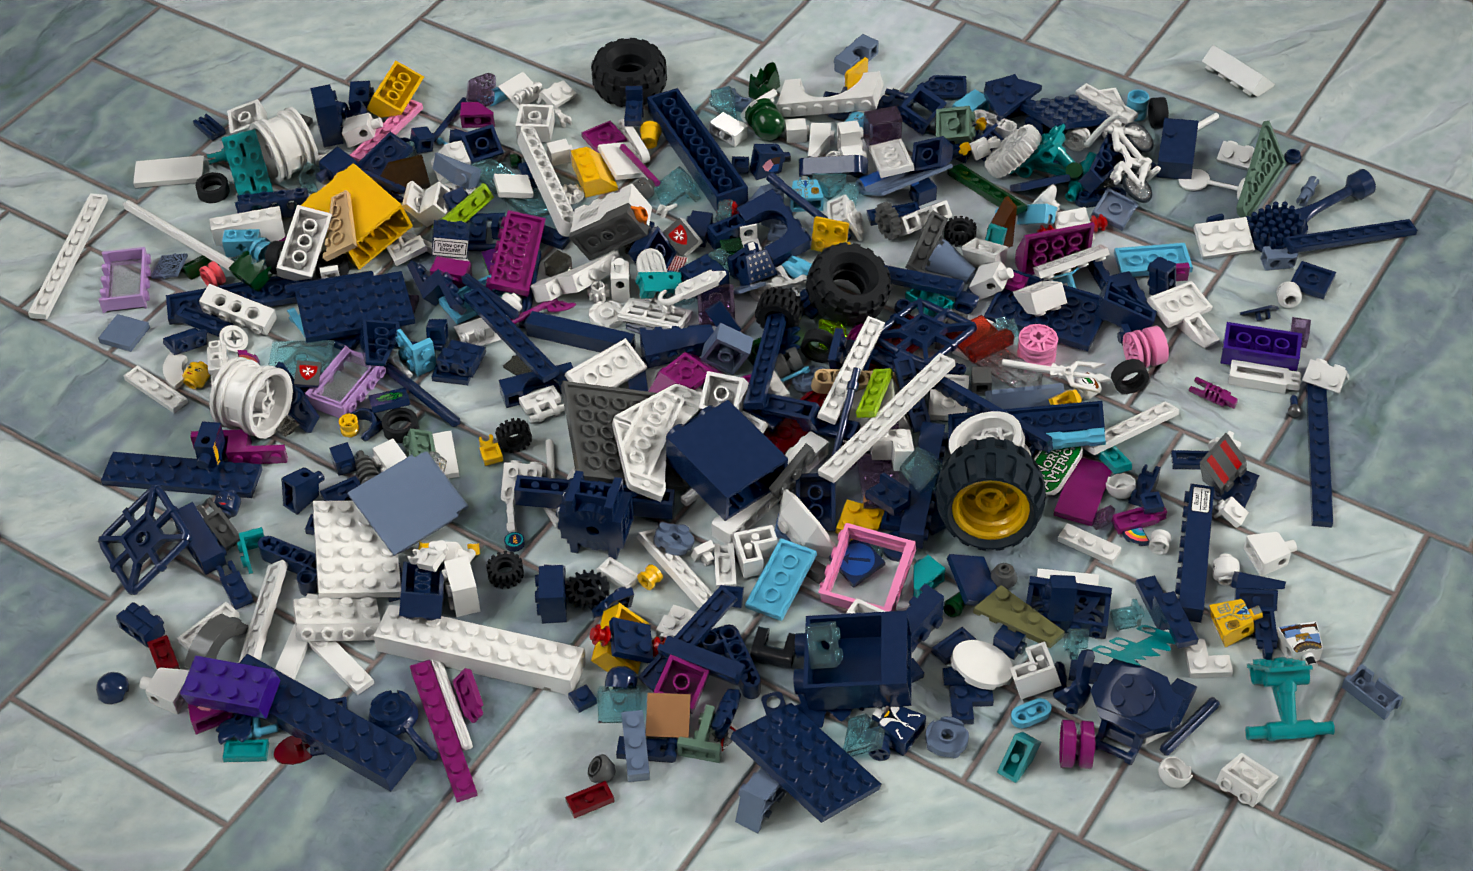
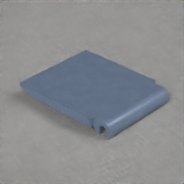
(408, 502)

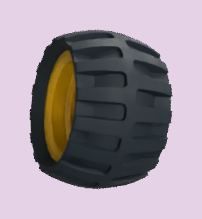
(990, 494)

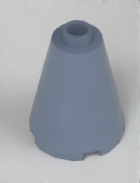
(949, 262)

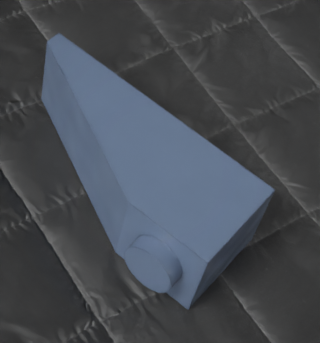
(456, 171)

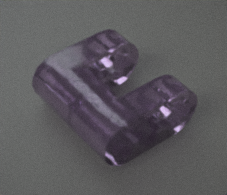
(477, 92)

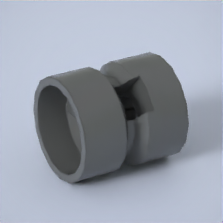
(788, 362)

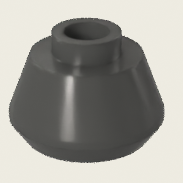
(1004, 575)
(601, 769)

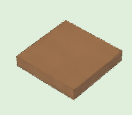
(668, 715)

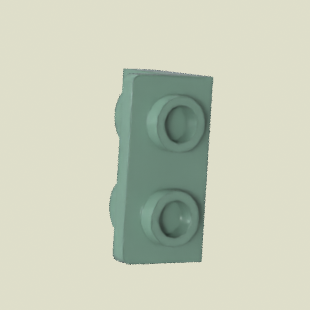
(418, 442)

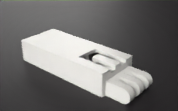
(1263, 377)

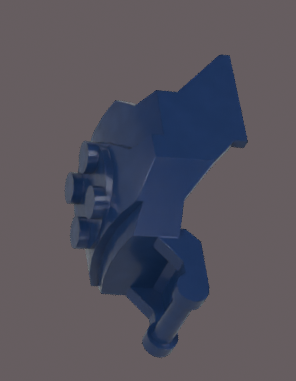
(1136, 705)

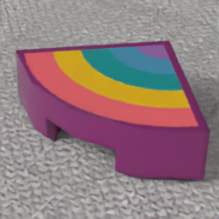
(243, 353)

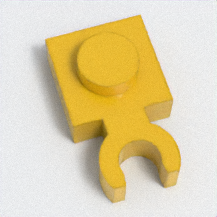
(490, 451)

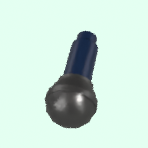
(1294, 410)

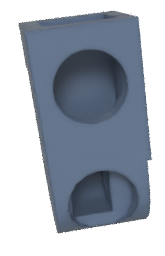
(1277, 258)

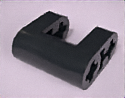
(772, 655)

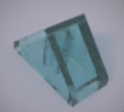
(830, 183)

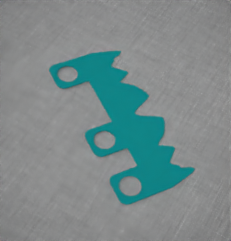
(1143, 648)

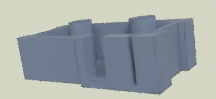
(1375, 696)

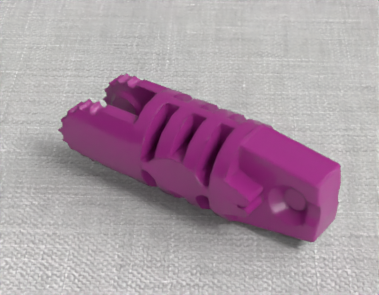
(1213, 393)

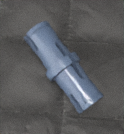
(1307, 191)

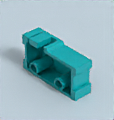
(654, 282)
(935, 298)

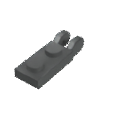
(220, 525)

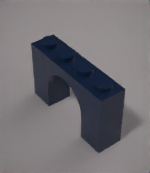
(771, 206)

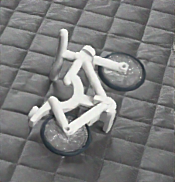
(1133, 138)

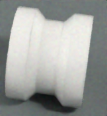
(1159, 541)

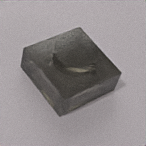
(287, 426)

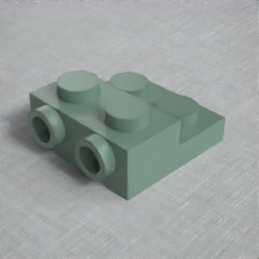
(955, 124)

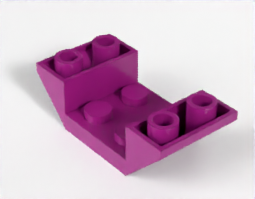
(685, 370)

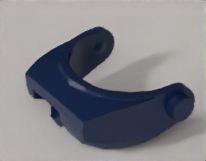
(367, 414)

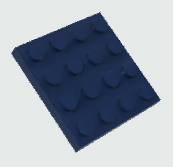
(1061, 110)

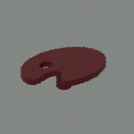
(291, 751)

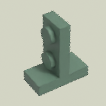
(699, 746)

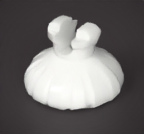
(1048, 197)

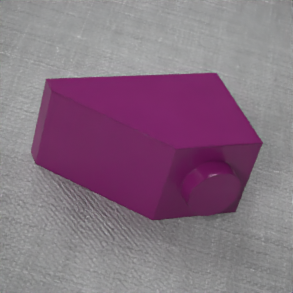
(475, 115)

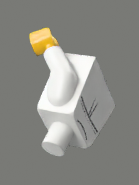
(451, 549)

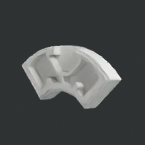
(173, 370)

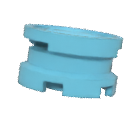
(259, 248)

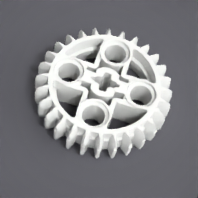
(1013, 151)

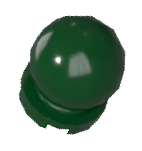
(765, 119)

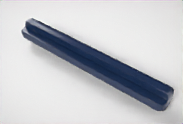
(1189, 726)

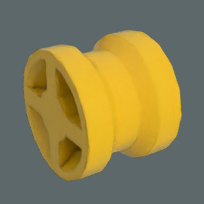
(349, 425)
(650, 577)

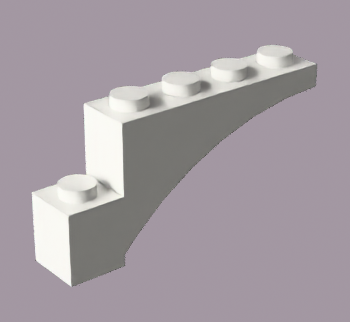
(575, 279)

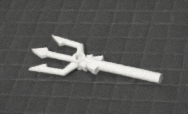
(1061, 372)

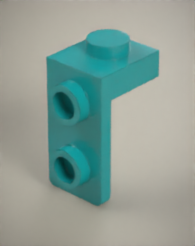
(248, 541)

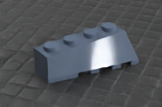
(1024, 396)

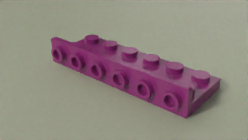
(516, 253)

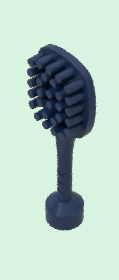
(1274, 224)

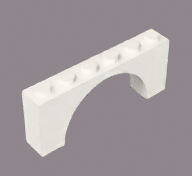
(861, 97)

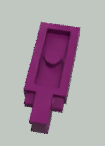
(1136, 518)

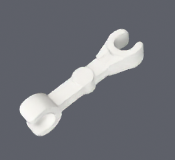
(562, 117)
(781, 271)
(799, 282)
(664, 308)
(511, 525)

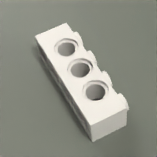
(231, 302)

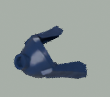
(1078, 693)

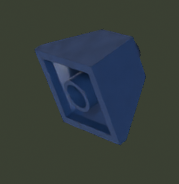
(931, 154)

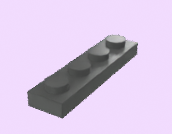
(926, 242)

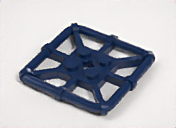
(925, 330)
(154, 539)

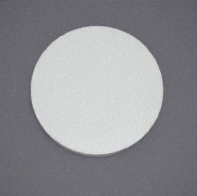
(981, 664)

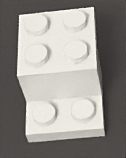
(426, 204)

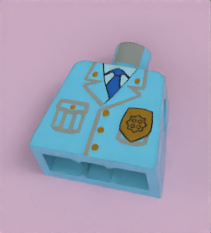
(808, 190)

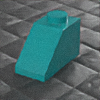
(928, 572)
(1019, 756)

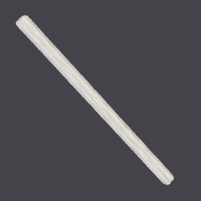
(178, 234)

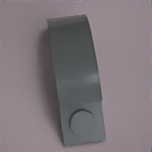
(213, 636)

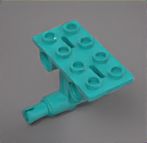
(1050, 150)
(245, 161)
(1283, 677)

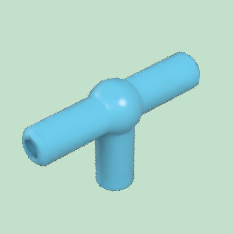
(258, 731)

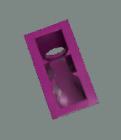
(206, 718)

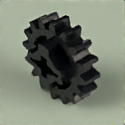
(587, 589)

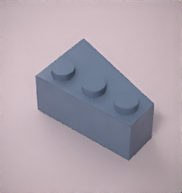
(757, 799)

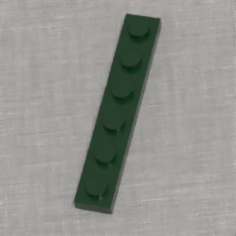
(983, 187)

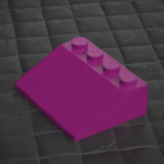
(1051, 245)

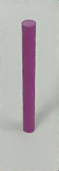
(639, 164)

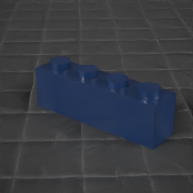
(1102, 165)
(666, 345)

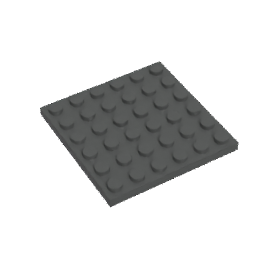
(591, 433)

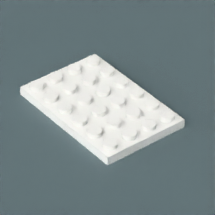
(351, 554)

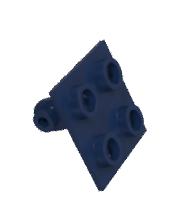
(1241, 489)

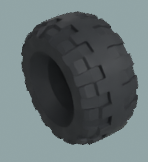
(628, 64)
(854, 265)

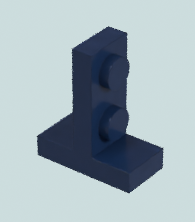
(634, 106)

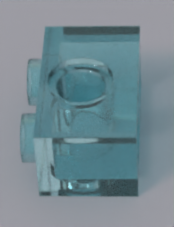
(818, 655)

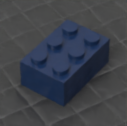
(327, 115)

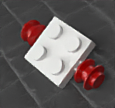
(1076, 217)

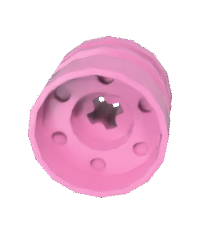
(1038, 344)
(1147, 346)

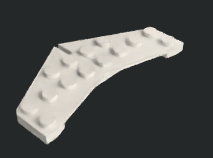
(642, 436)

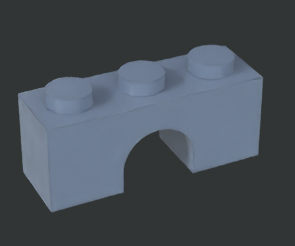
(861, 47)
(635, 746)

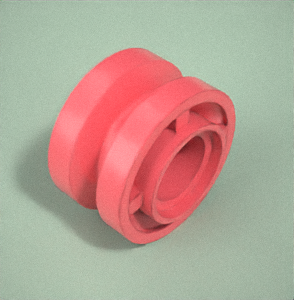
(212, 274)

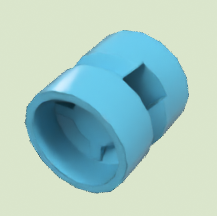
(1138, 101)

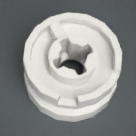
(1076, 138)

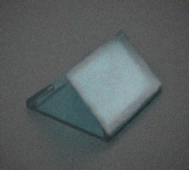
(922, 470)
(617, 700)

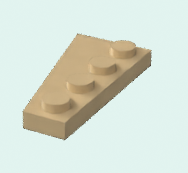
(341, 227)

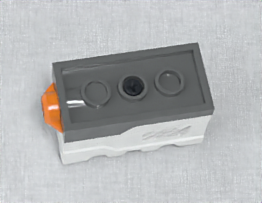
(610, 222)

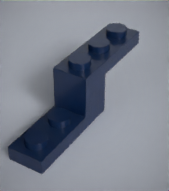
(1121, 280)
(437, 286)
(806, 415)
(1166, 611)

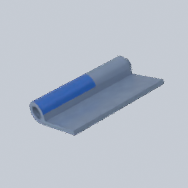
(874, 185)

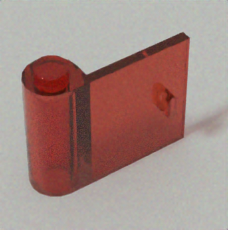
(984, 341)

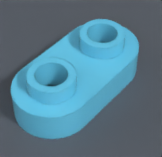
(1029, 713)

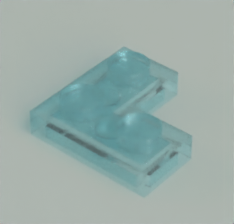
(860, 738)

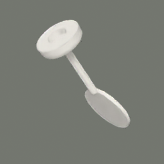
(1201, 179)

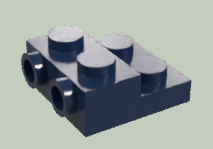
(461, 358)

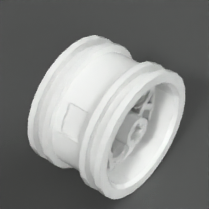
(285, 144)
(250, 397)
(988, 424)

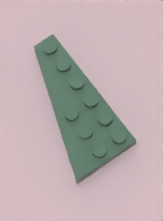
(1262, 172)

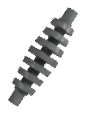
(364, 467)

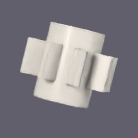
(598, 291)

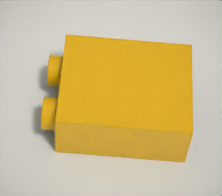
(376, 214)

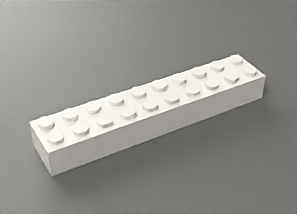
(483, 650)

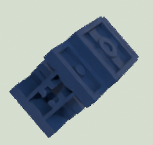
(595, 515)

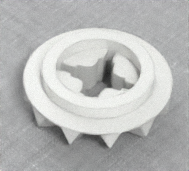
(577, 191)
(237, 334)

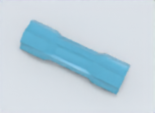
(1088, 437)

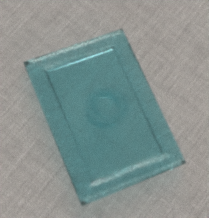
(291, 351)

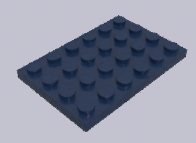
(340, 307)
(1073, 322)
(806, 762)

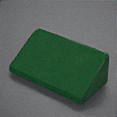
(192, 268)

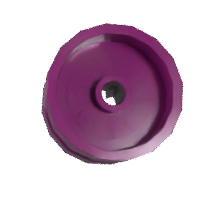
(1076, 744)

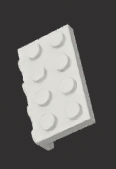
(336, 619)

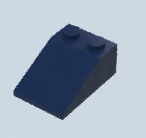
(819, 498)

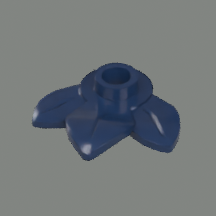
(237, 726)

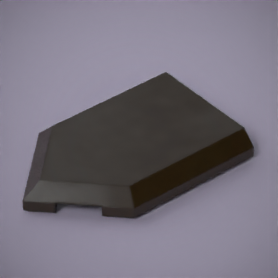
(407, 170)

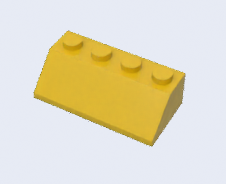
(395, 91)

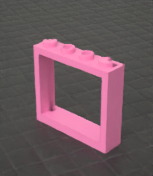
(876, 538)

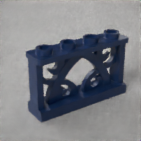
(1090, 596)

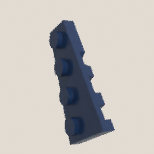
(300, 407)

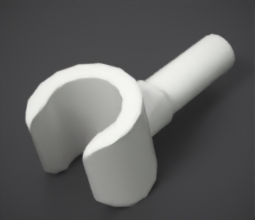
(662, 209)

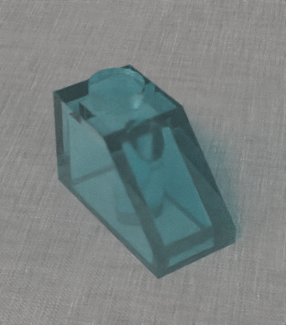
(723, 101)

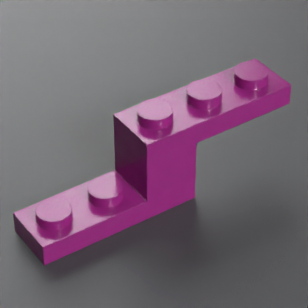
(241, 450)

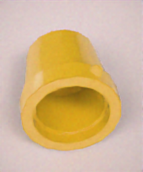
(650, 133)

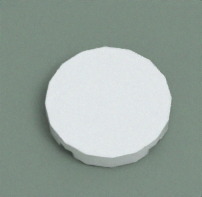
(605, 314)

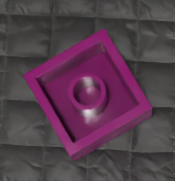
(683, 678)

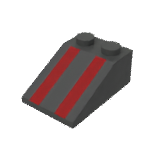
(1223, 465)

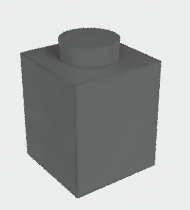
(981, 380)

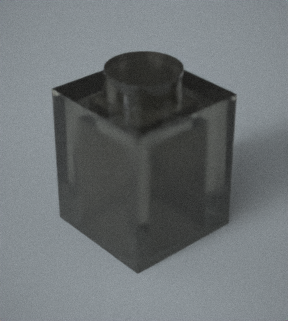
(557, 263)

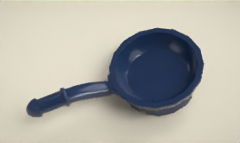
(398, 715)

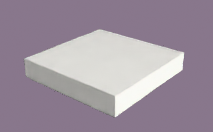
(513, 186)

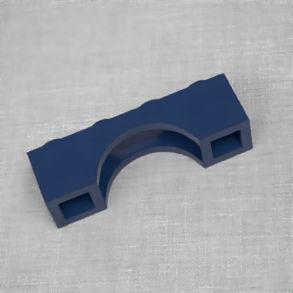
(523, 384)

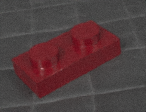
(163, 653)
(589, 799)

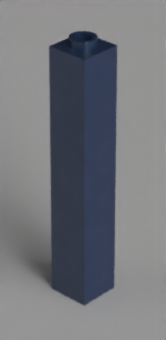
(574, 332)

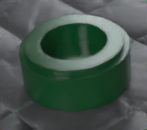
(1075, 171)

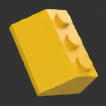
(592, 172)
(603, 655)

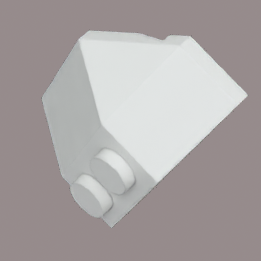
(802, 526)

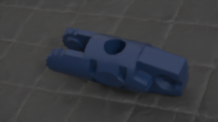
(725, 712)

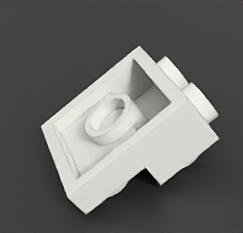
(673, 622)
(1246, 779)

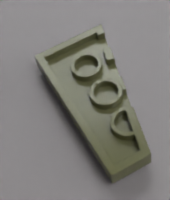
(1013, 612)

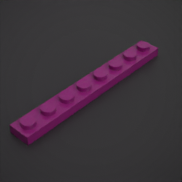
(443, 731)

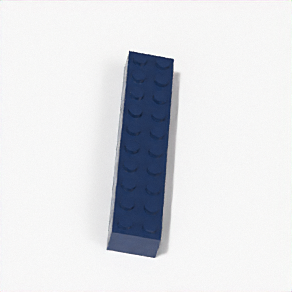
(697, 148)
(337, 731)

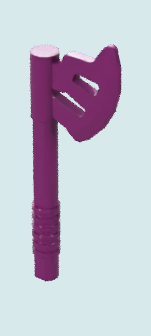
(560, 306)

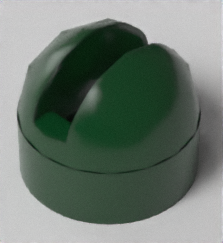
(515, 159)

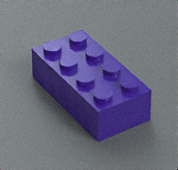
(1261, 346)
(230, 687)

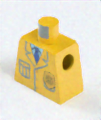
(1234, 620)

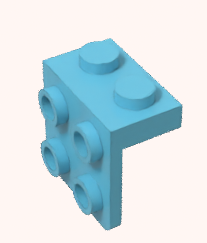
(419, 356)

